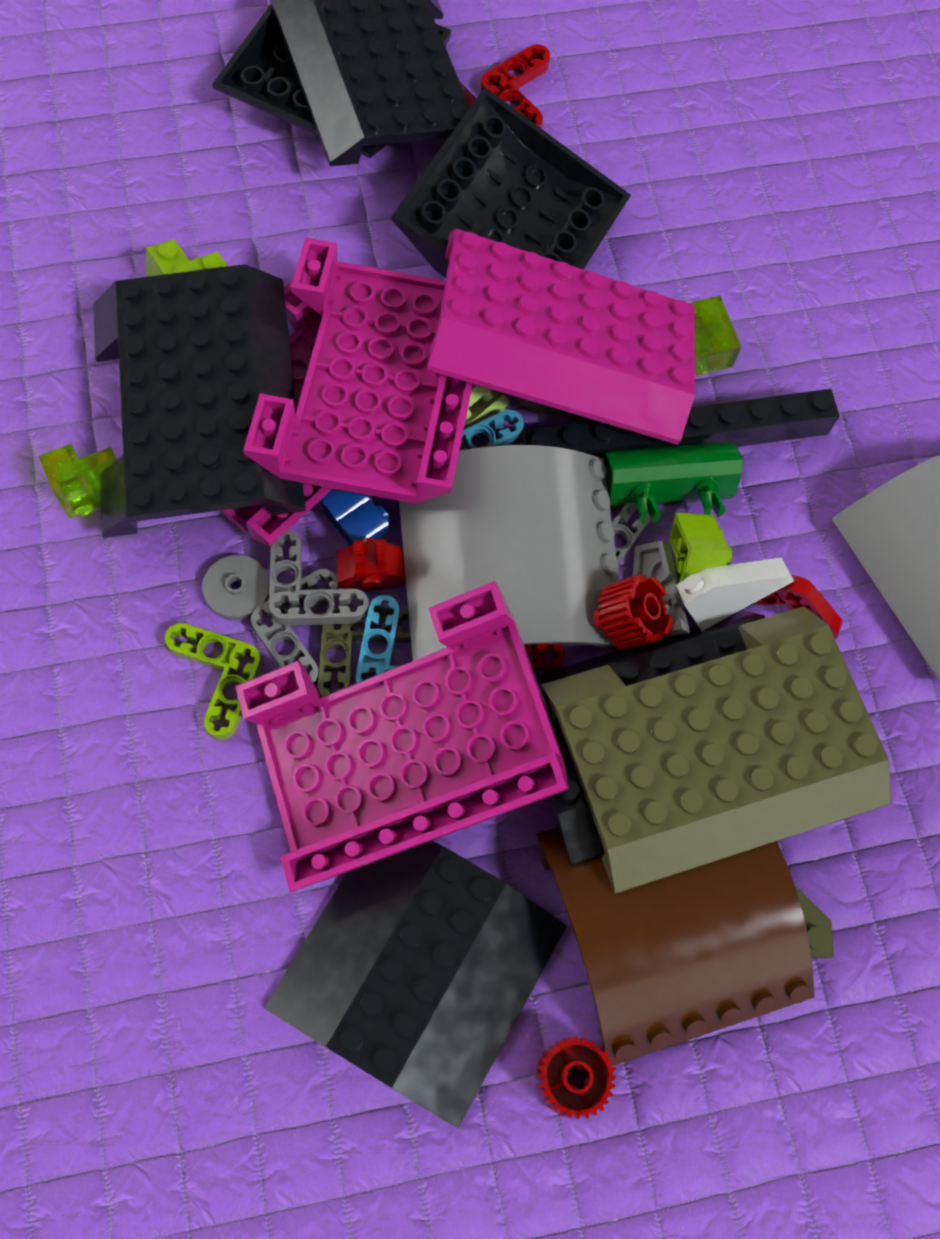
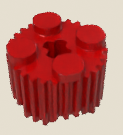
(633, 612)
(596, 1084)

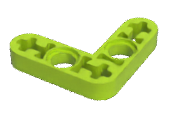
(226, 662)

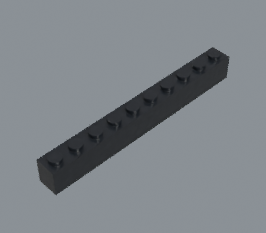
(736, 422)

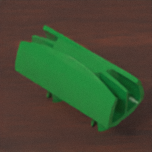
(674, 476)

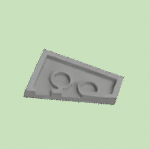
(657, 561)

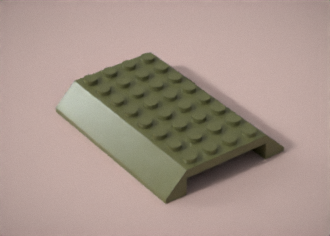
(722, 750)

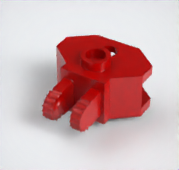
(370, 565)

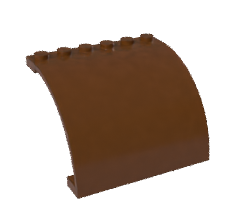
(686, 947)

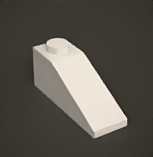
(730, 588)

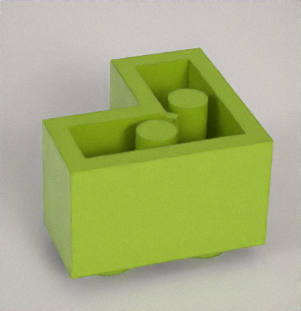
(170, 259)
(697, 544)

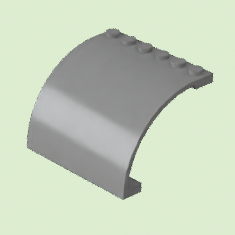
(519, 519)
(899, 546)

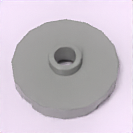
(240, 602)

